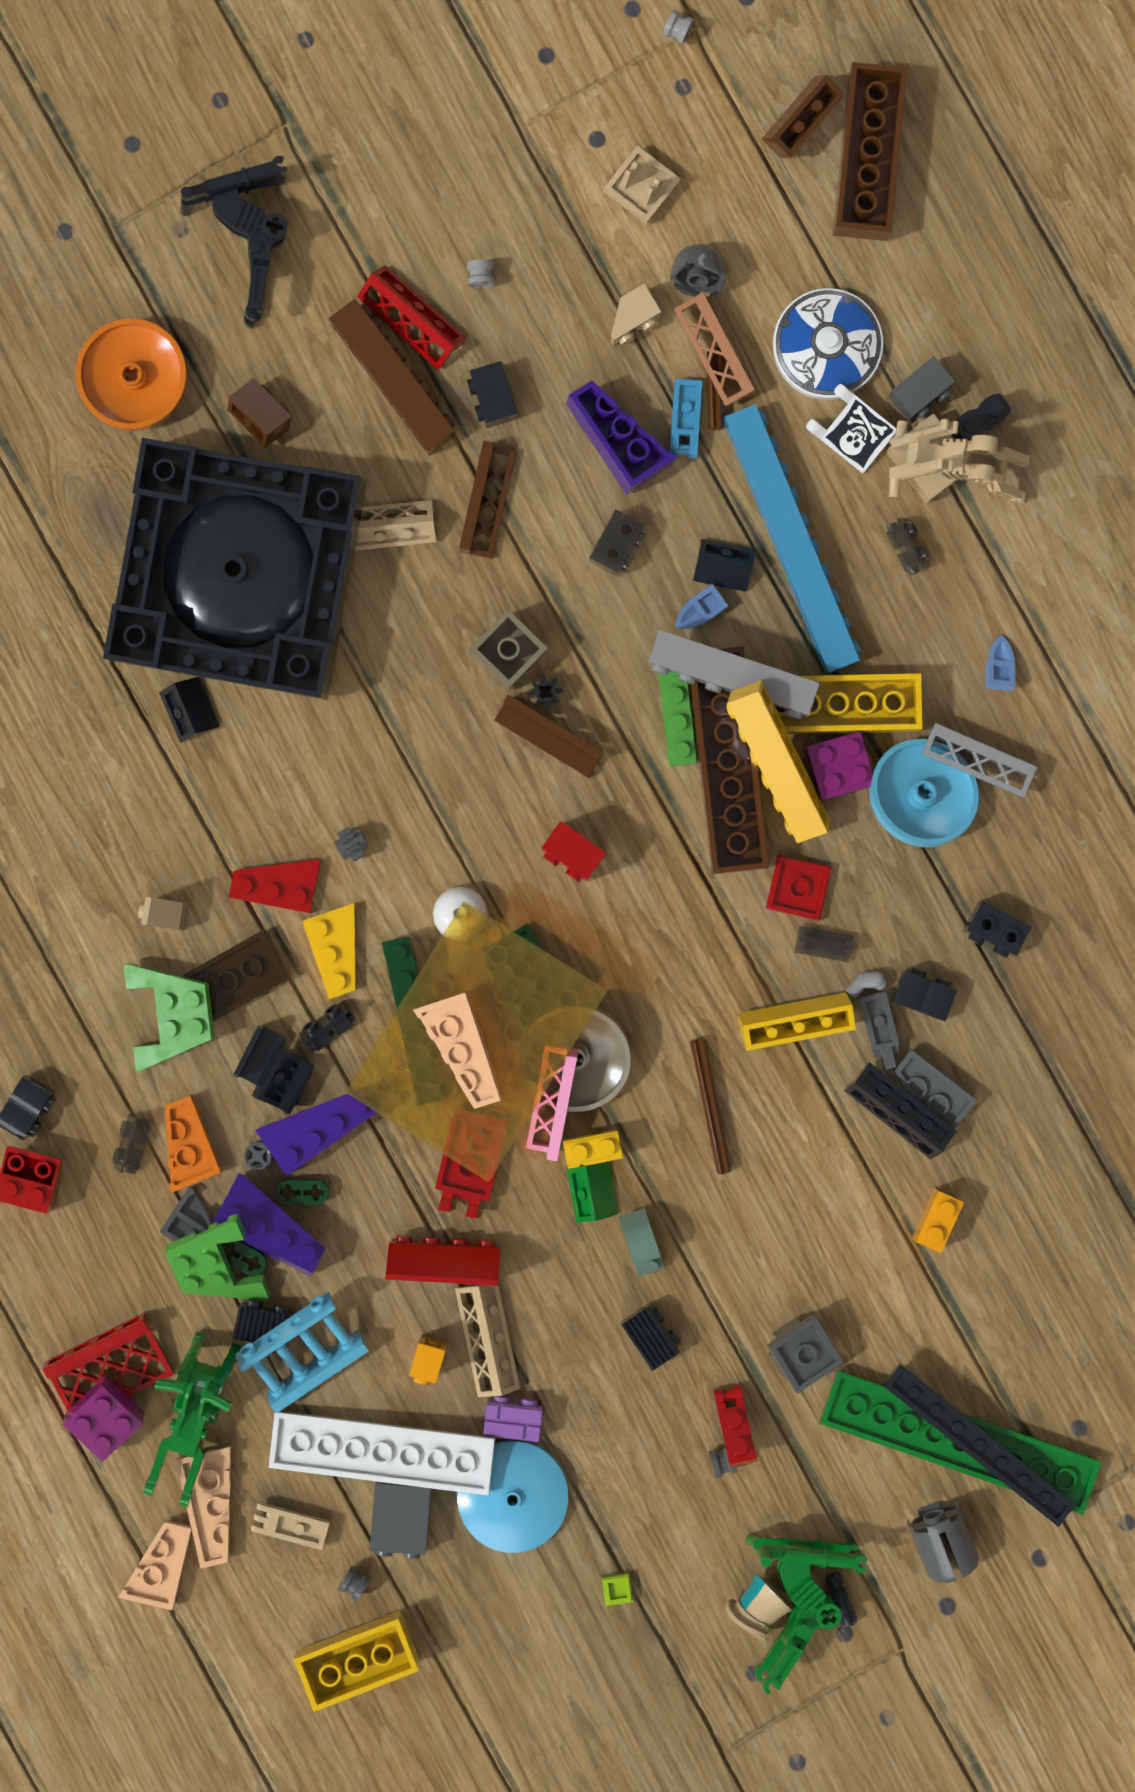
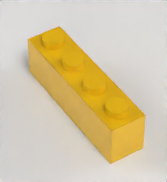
(796, 1021)

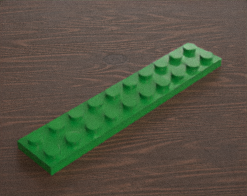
(882, 1418)

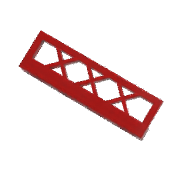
(413, 311)

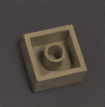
(508, 650)

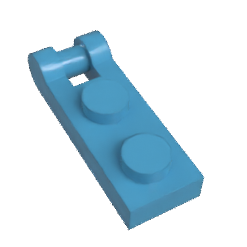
(686, 417)

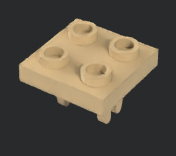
(641, 185)

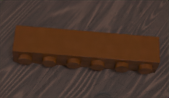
(392, 377)

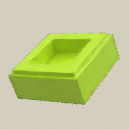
(617, 1589)

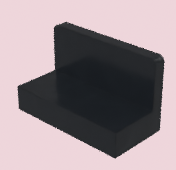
(724, 565)
(189, 708)
(258, 1054)

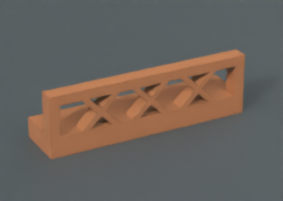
(722, 340)

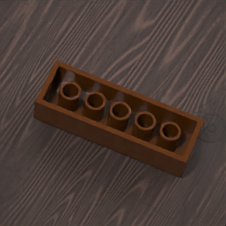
(870, 151)

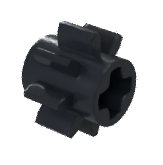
(544, 684)

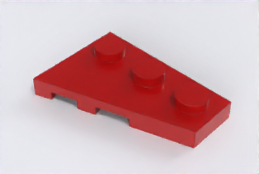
(280, 885)

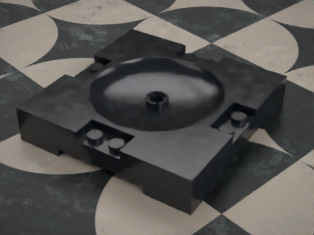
(197, 518)

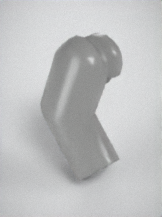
(864, 980)

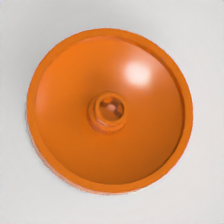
(131, 374)

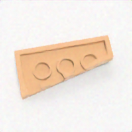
(460, 1041)

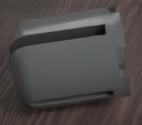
(925, 1531)

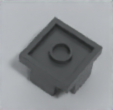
(803, 1352)

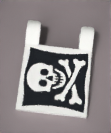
(857, 431)

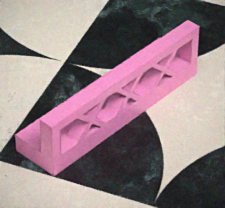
(560, 1110)

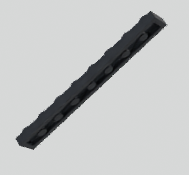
(978, 1444)

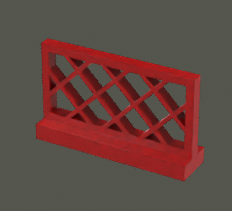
(103, 1344)

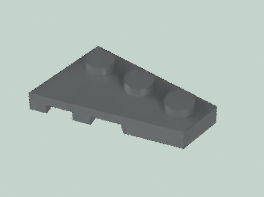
(934, 1088)

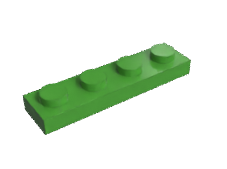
(677, 720)

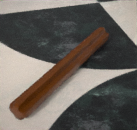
(711, 1106)

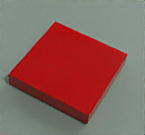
(798, 887)

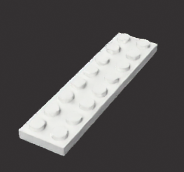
(382, 1452)

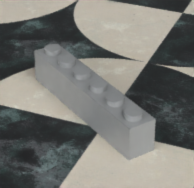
(729, 672)

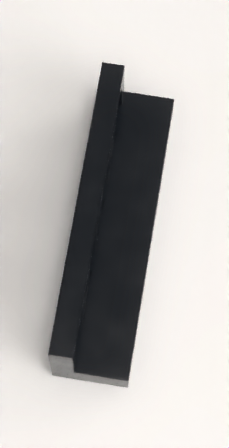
(900, 1111)

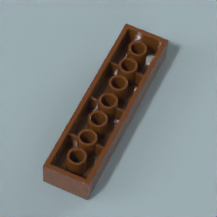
(728, 784)

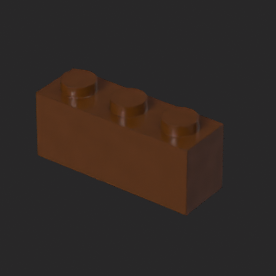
(803, 116)

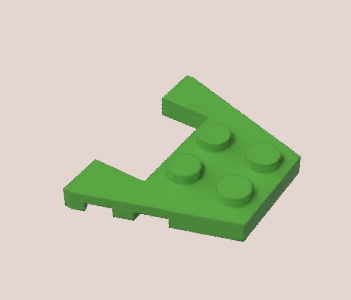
(181, 1010)
(204, 1268)

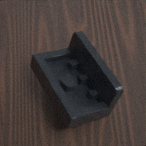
(283, 1080)

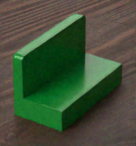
(592, 1192)

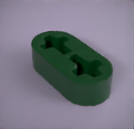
(302, 1199)
(248, 1251)

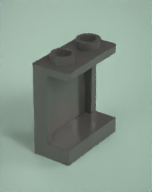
(400, 1520)

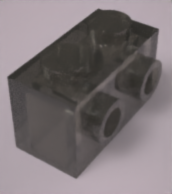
(617, 543)

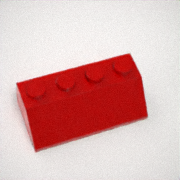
(443, 1262)

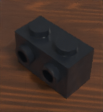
(996, 929)

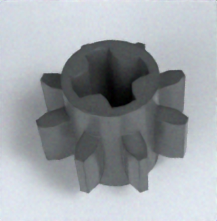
(351, 844)

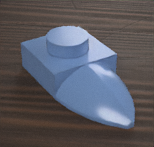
(701, 609)
(1000, 666)

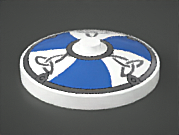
(827, 342)

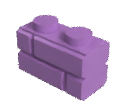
(513, 1419)

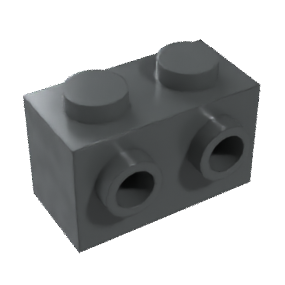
(922, 389)

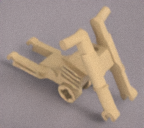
(973, 460)

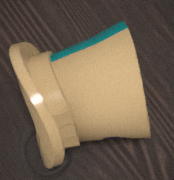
(758, 1607)

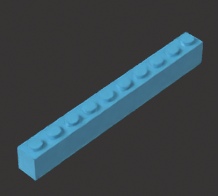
(791, 540)

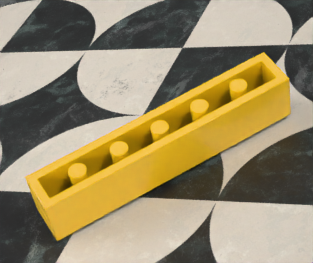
(778, 761)

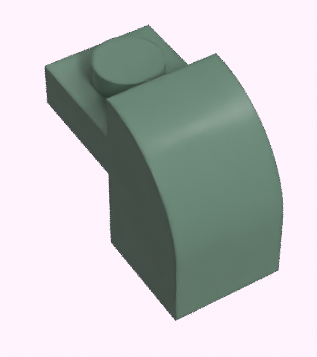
(641, 1242)

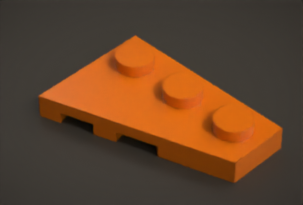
(189, 1145)

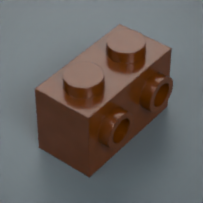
(259, 412)

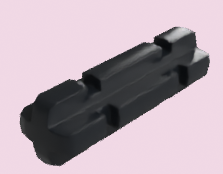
(841, 1599)

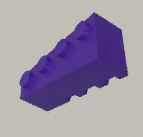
(623, 445)
(311, 1131)
(270, 1227)

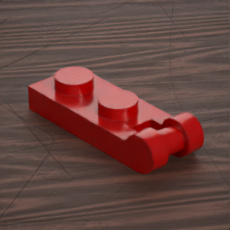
(735, 1427)

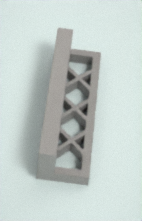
(978, 751)

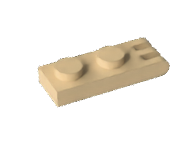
(291, 1526)

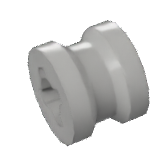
(678, 27)
(480, 273)

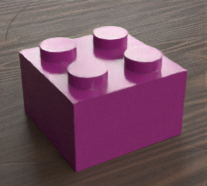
(839, 766)
(103, 1418)

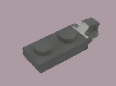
(880, 1027)

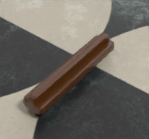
(715, 403)

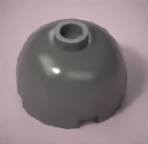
(698, 270)

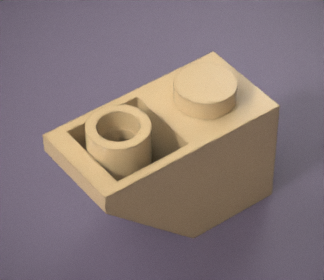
(635, 312)
(162, 913)

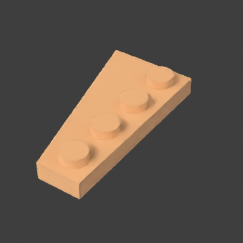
(210, 1505)

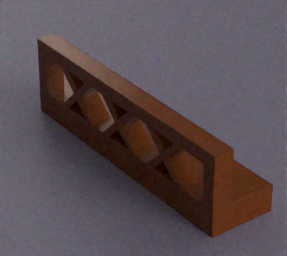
(477, 496)
(548, 736)

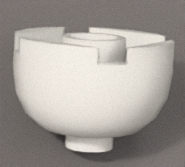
(450, 902)

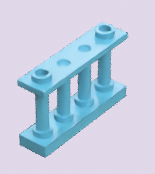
(315, 1372)

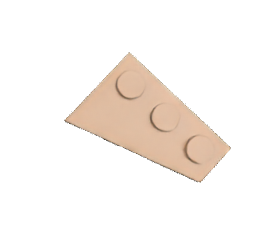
(160, 1569)

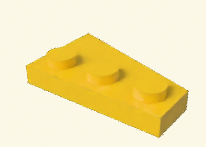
(333, 946)

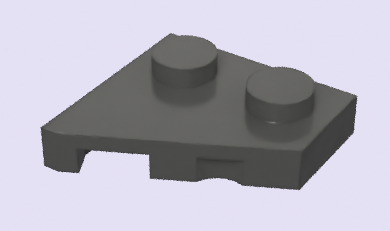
(186, 1218)

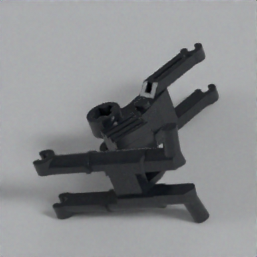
(245, 220)

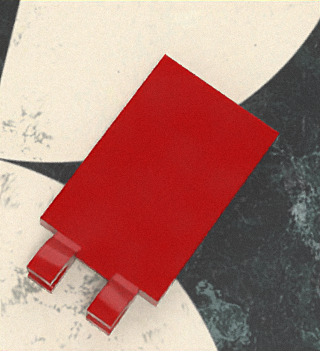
(462, 1184)

